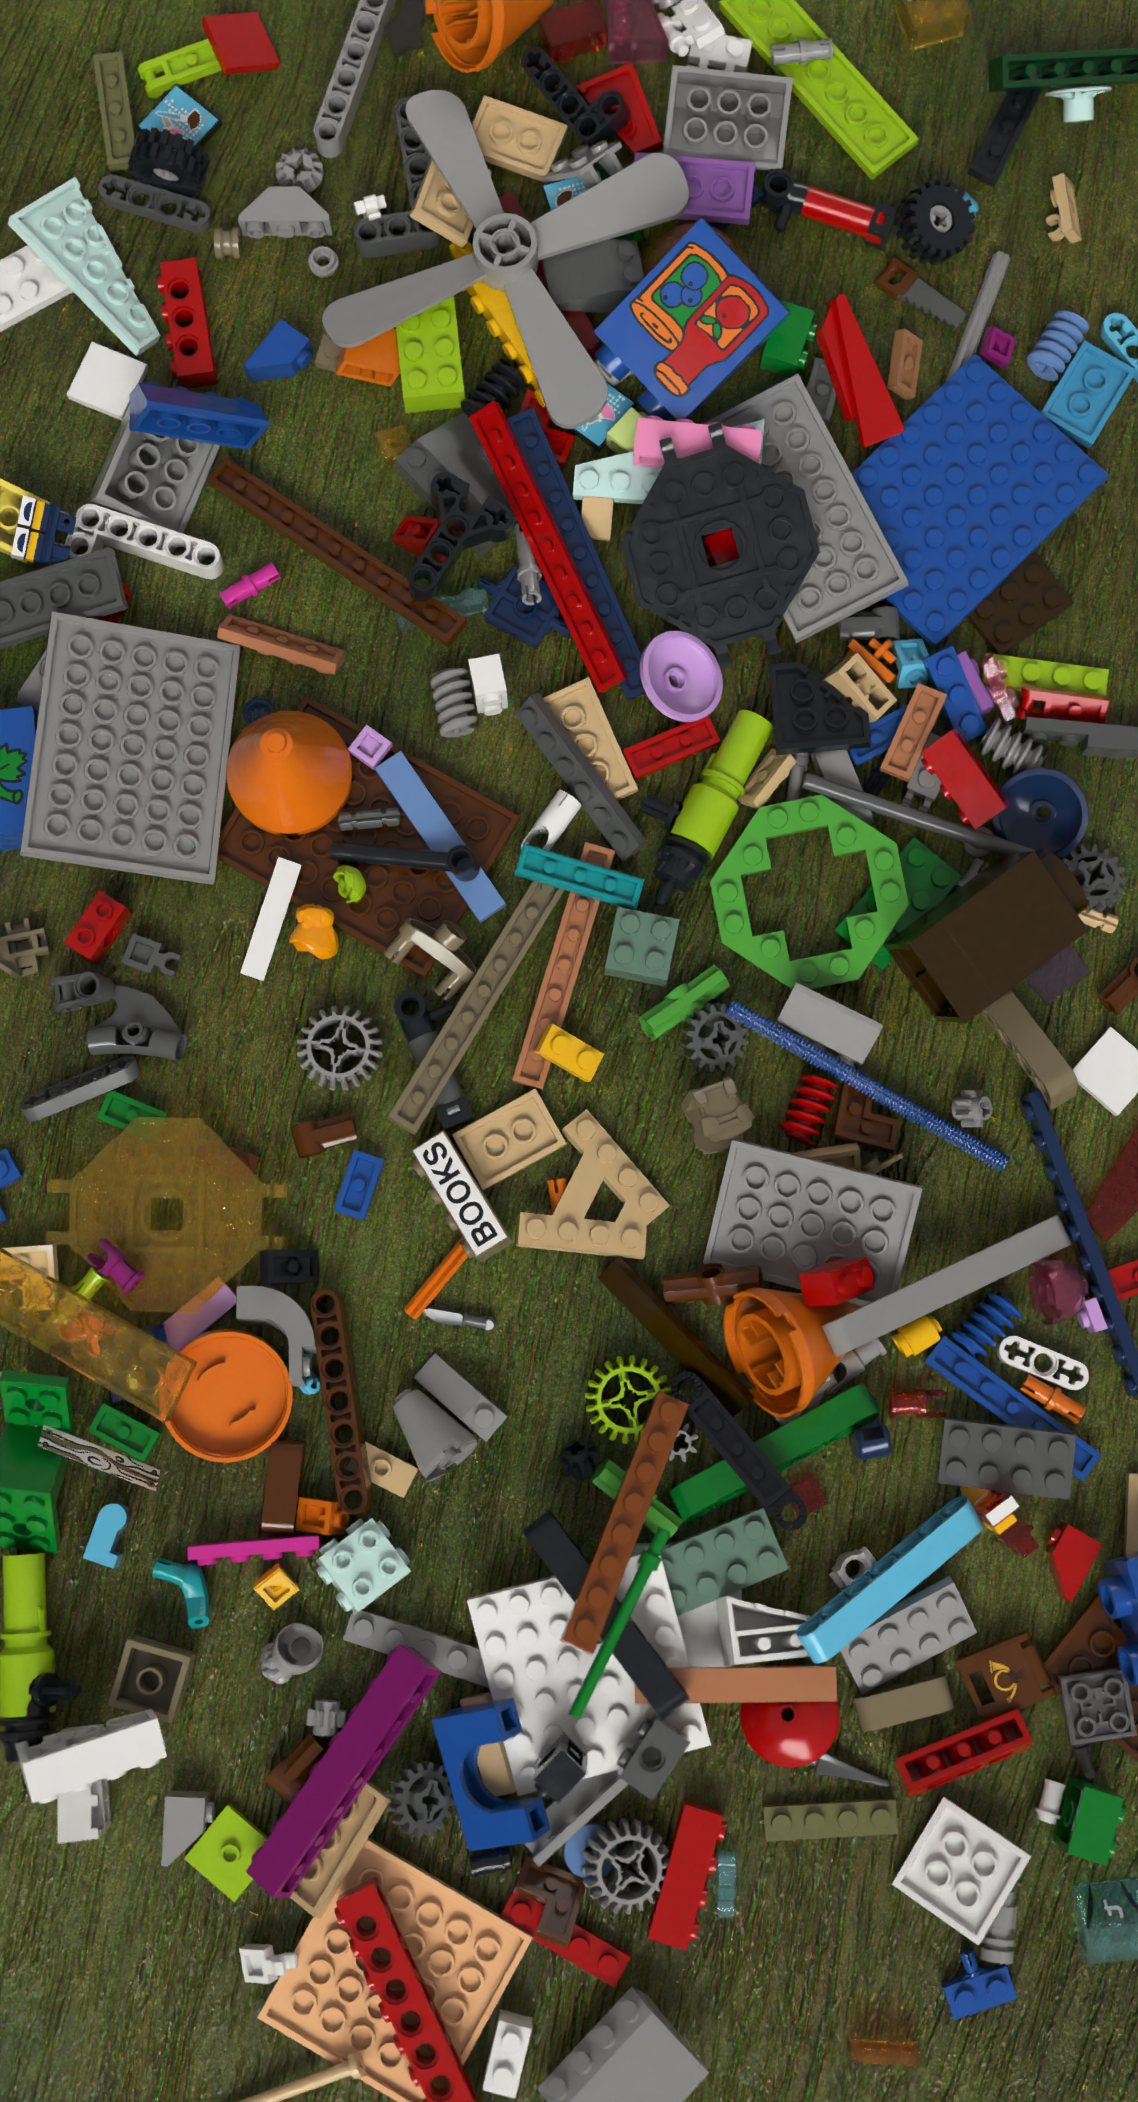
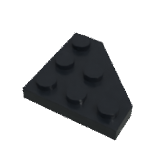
(812, 713)

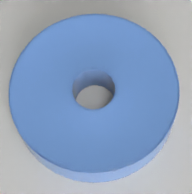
(576, 1845)

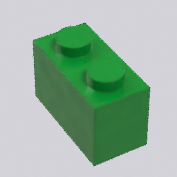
(785, 347)

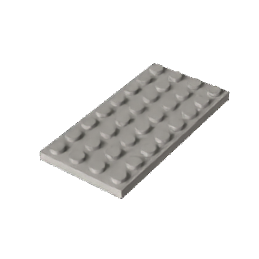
(854, 556)

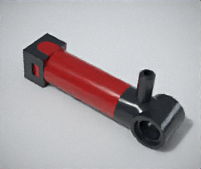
(827, 208)

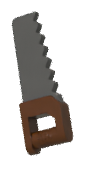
(918, 293)

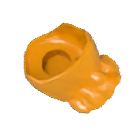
(315, 931)

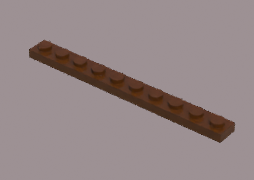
(335, 551)

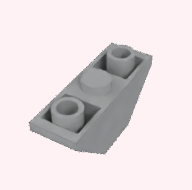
(284, 213)

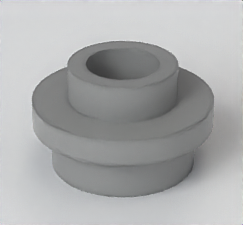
(323, 254)

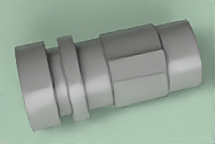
(999, 1936)

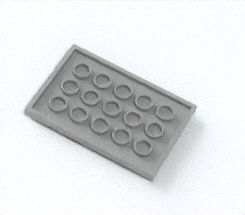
(807, 1212)

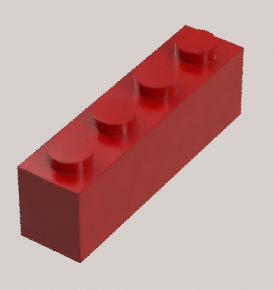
(689, 1863)

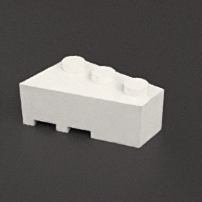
(757, 1632)
(85, 1812)

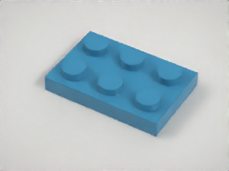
(1087, 394)

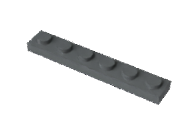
(580, 777)

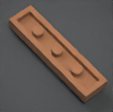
(281, 644)

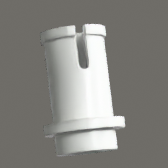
(1050, 1802)

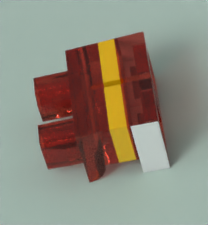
(1003, 1526)

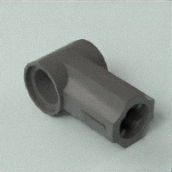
(879, 623)

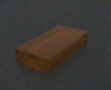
(884, 2052)

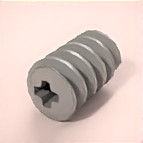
(451, 702)
(1011, 748)

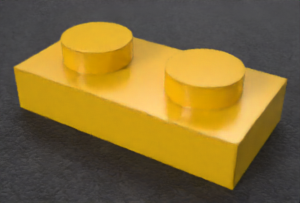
(569, 1052)

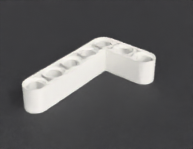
(133, 541)

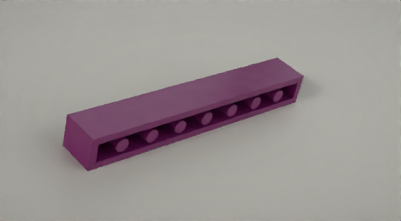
(342, 1771)

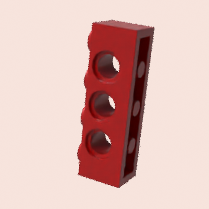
(179, 278)
(963, 1753)

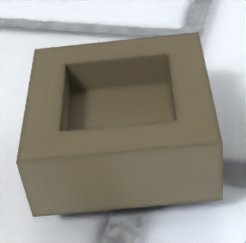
(327, 354)

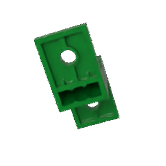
(30, 1473)

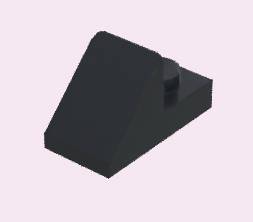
(289, 1266)

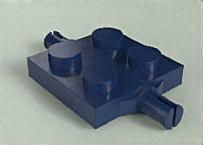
(520, 620)

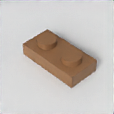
(904, 364)

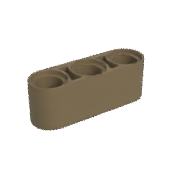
(903, 1702)

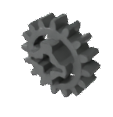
(1106, 882)
(710, 1033)
(421, 1799)

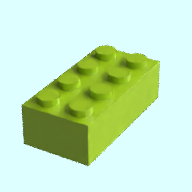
(431, 359)

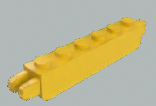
(500, 321)

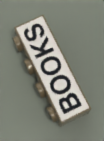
(461, 1196)

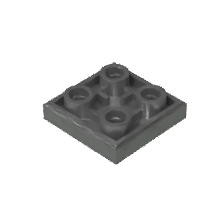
(1096, 1706)

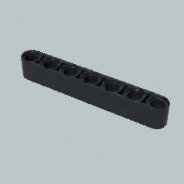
(633, 1648)

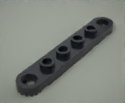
(740, 1451)

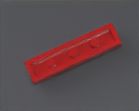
(584, 1948)

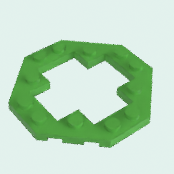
(847, 837)

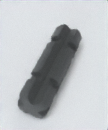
(369, 819)

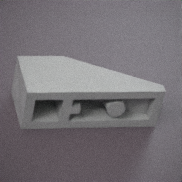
(461, 1397)

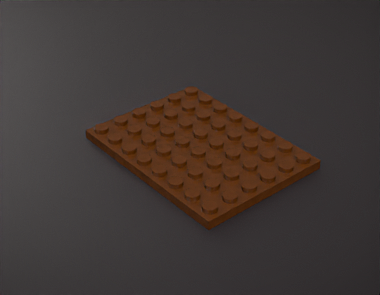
(391, 891)

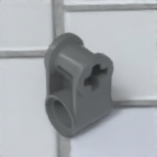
(76, 992)

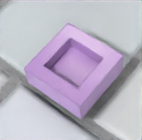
(370, 747)
(1091, 1316)

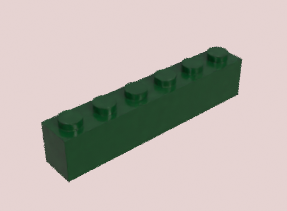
(1063, 70)

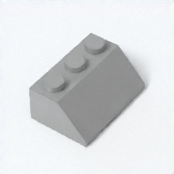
(829, 1025)

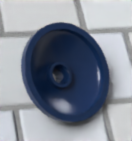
(1066, 805)

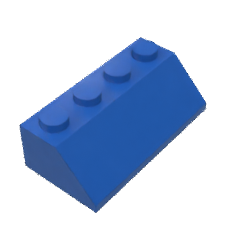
(195, 416)

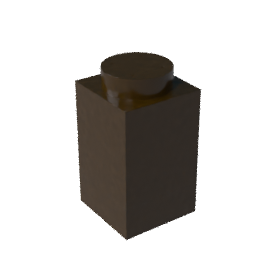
(990, 934)

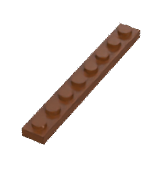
(624, 1523)

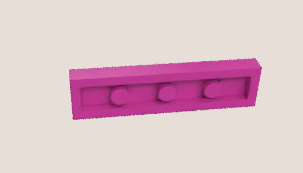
(242, 1549)

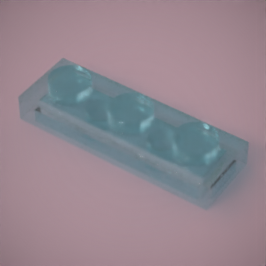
(466, 603)

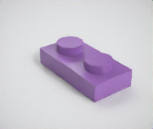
(980, 692)

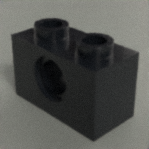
(560, 1769)

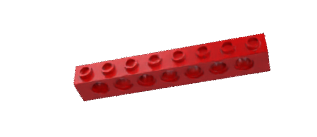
(370, 1901)

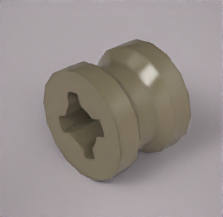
(228, 242)

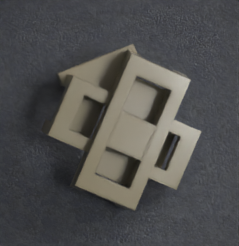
(23, 953)

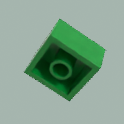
(1089, 1820)

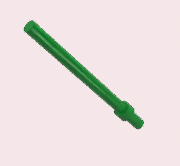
(648, 1562)

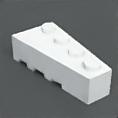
(90, 1755)

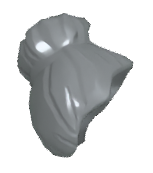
(292, 1653)

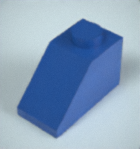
(279, 354)

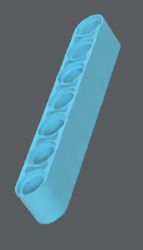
(889, 1579)

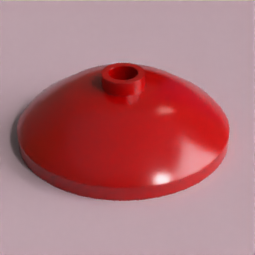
(793, 1741)

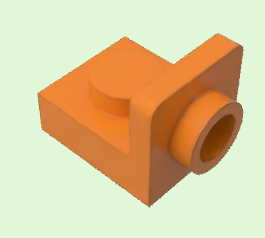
(321, 1517)

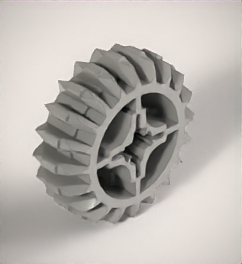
(341, 1033)
(618, 1877)

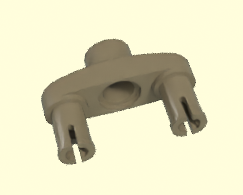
(442, 945)

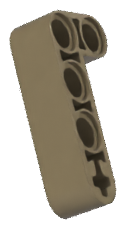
(1032, 1050)

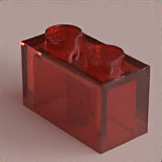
(573, 31)

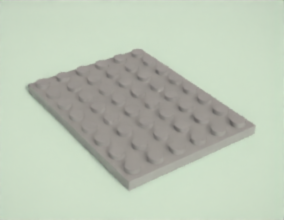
(131, 749)

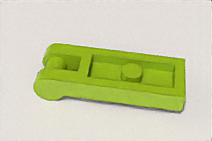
(179, 68)

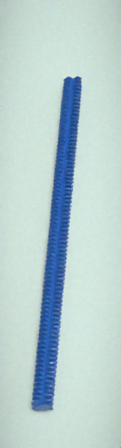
(867, 1084)

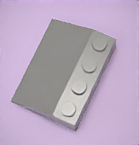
(728, 116)
(153, 476)
(627, 2059)

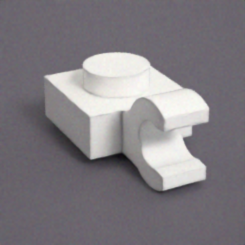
(370, 206)
(262, 1965)

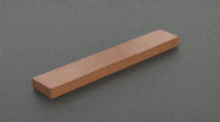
(755, 1684)

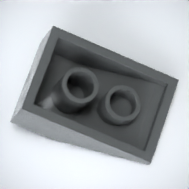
(593, 276)

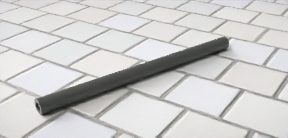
(912, 816)

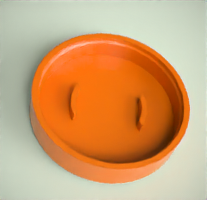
(233, 1398)

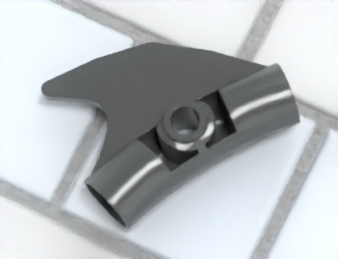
(137, 1027)

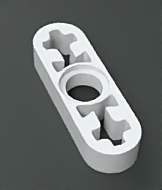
(1061, 1379)

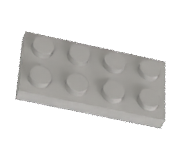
(908, 1635)

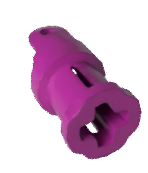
(117, 1267)

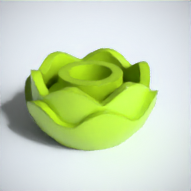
(350, 883)

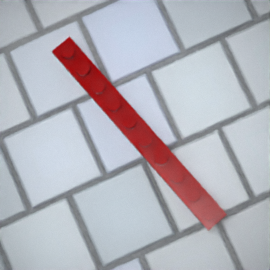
(548, 547)

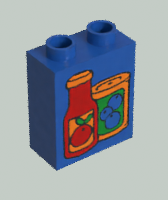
(689, 324)

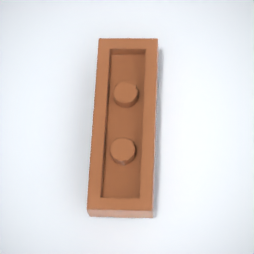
(913, 732)

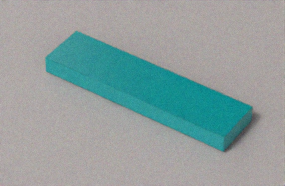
(579, 877)

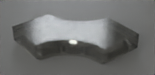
(406, 28)

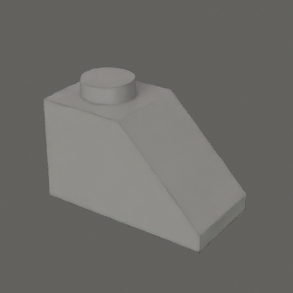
(185, 1819)

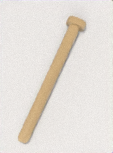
(353, 2066)

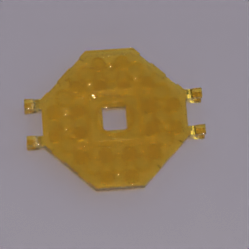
(219, 1211)

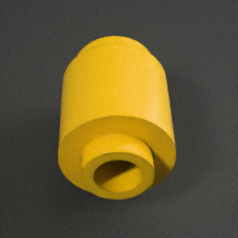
(917, 1335)

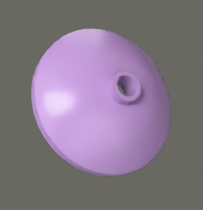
(691, 670)

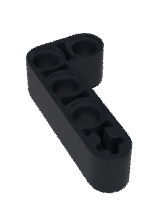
(567, 96)

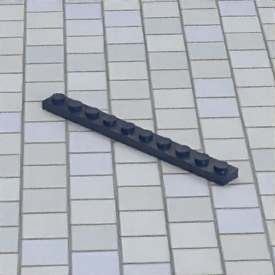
(576, 537)
(1080, 1232)

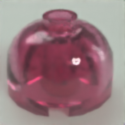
(1057, 1290)

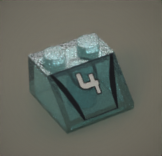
(1107, 1920)

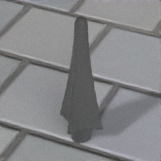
(833, 1766)

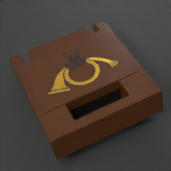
(1010, 1673)

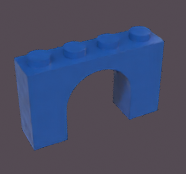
(485, 1818)

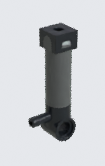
(421, 1034)

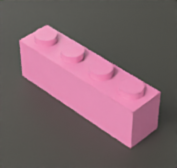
(688, 439)

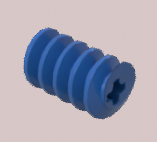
(986, 1324)

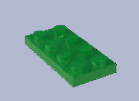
(926, 884)

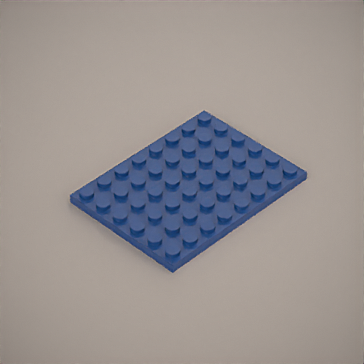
(970, 494)

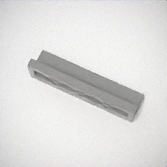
(574, 1812)

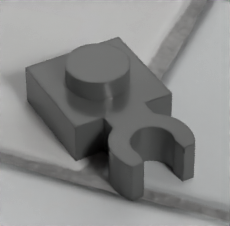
(147, 955)

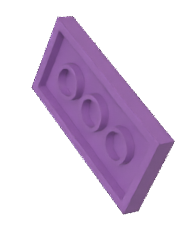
(717, 189)

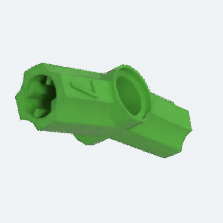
(682, 1001)
(609, 1478)

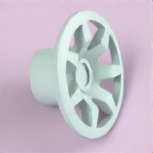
(1078, 102)

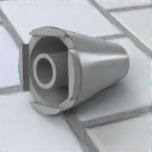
(432, 1434)

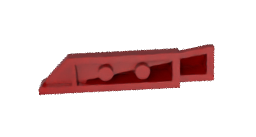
(856, 375)

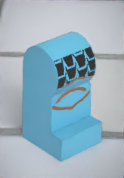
(106, 1534)

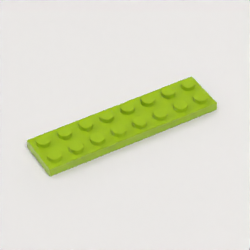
(827, 87)

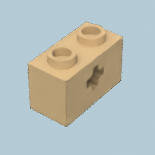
(861, 686)

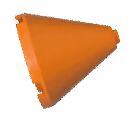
(479, 31)
(289, 773)
(781, 1346)

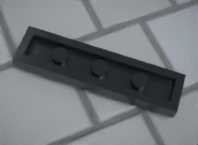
(1002, 135)

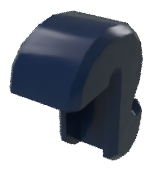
(870, 1440)

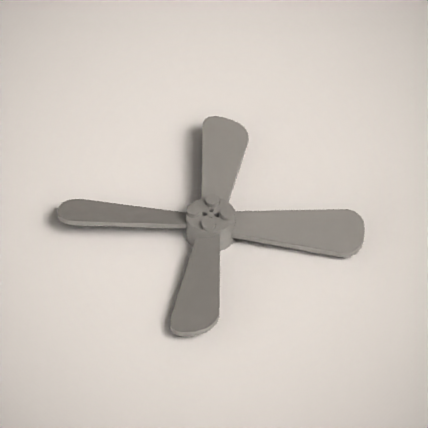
(626, 202)

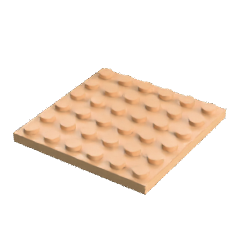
(456, 1943)

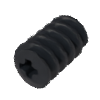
(495, 387)

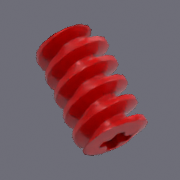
(808, 1108)

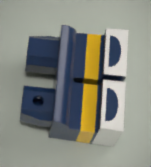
(46, 520)

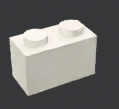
(488, 684)
(507, 2053)

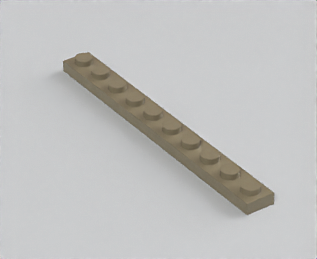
(474, 1006)

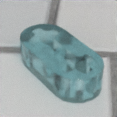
(726, 1885)

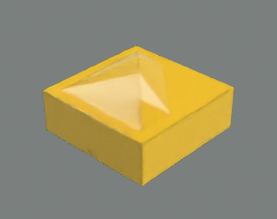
(275, 1586)

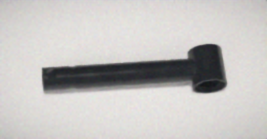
(408, 858)

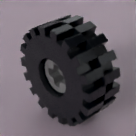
(169, 162)
(917, 220)

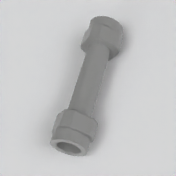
(797, 775)

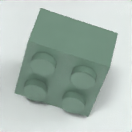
(641, 946)

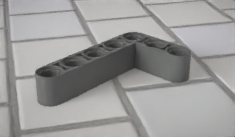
(382, 229)

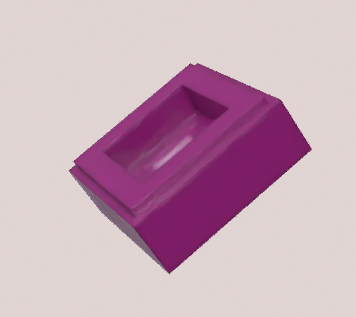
(997, 346)

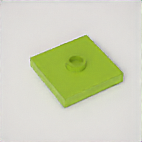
(227, 1852)

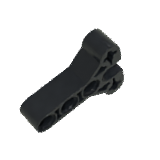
(475, 529)

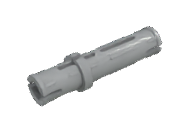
(528, 571)

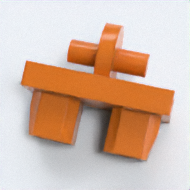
(873, 661)

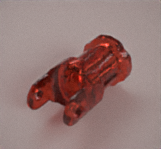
(913, 1403)

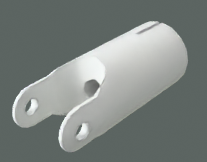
(554, 818)

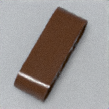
(283, 1486)

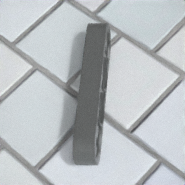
(153, 207)
(80, 1088)

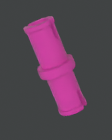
(250, 585)

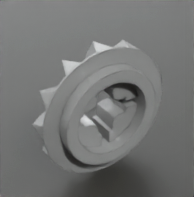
(307, 179)

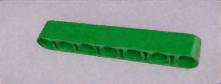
(782, 1448)

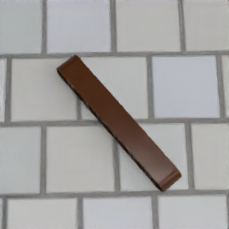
(351, 1414)

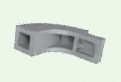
(273, 1308)

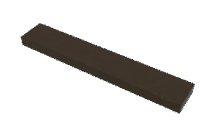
(675, 1335)

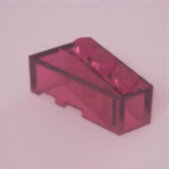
(634, 32)

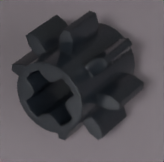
(579, 1459)

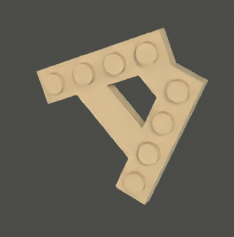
(599, 1162)

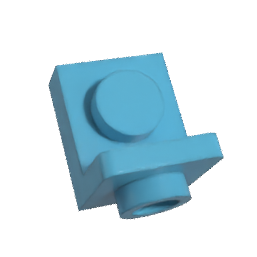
(910, 663)

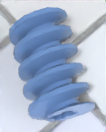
(1057, 344)

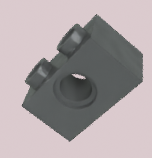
(650, 1776)

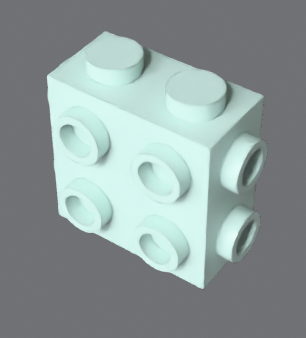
(362, 1564)

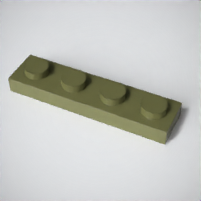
(115, 108)
(830, 1819)

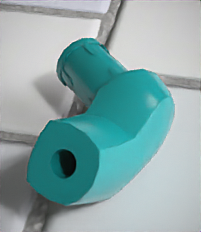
(193, 1587)

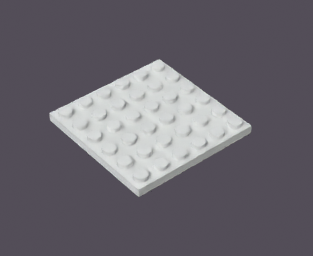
(527, 1662)

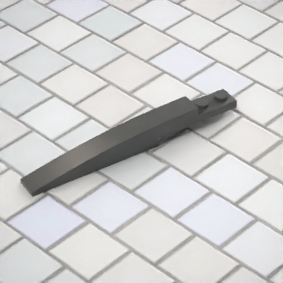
(1095, 738)

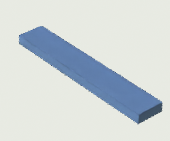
(437, 832)

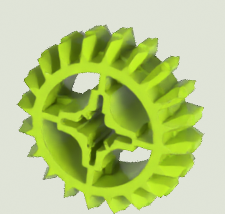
(606, 1404)

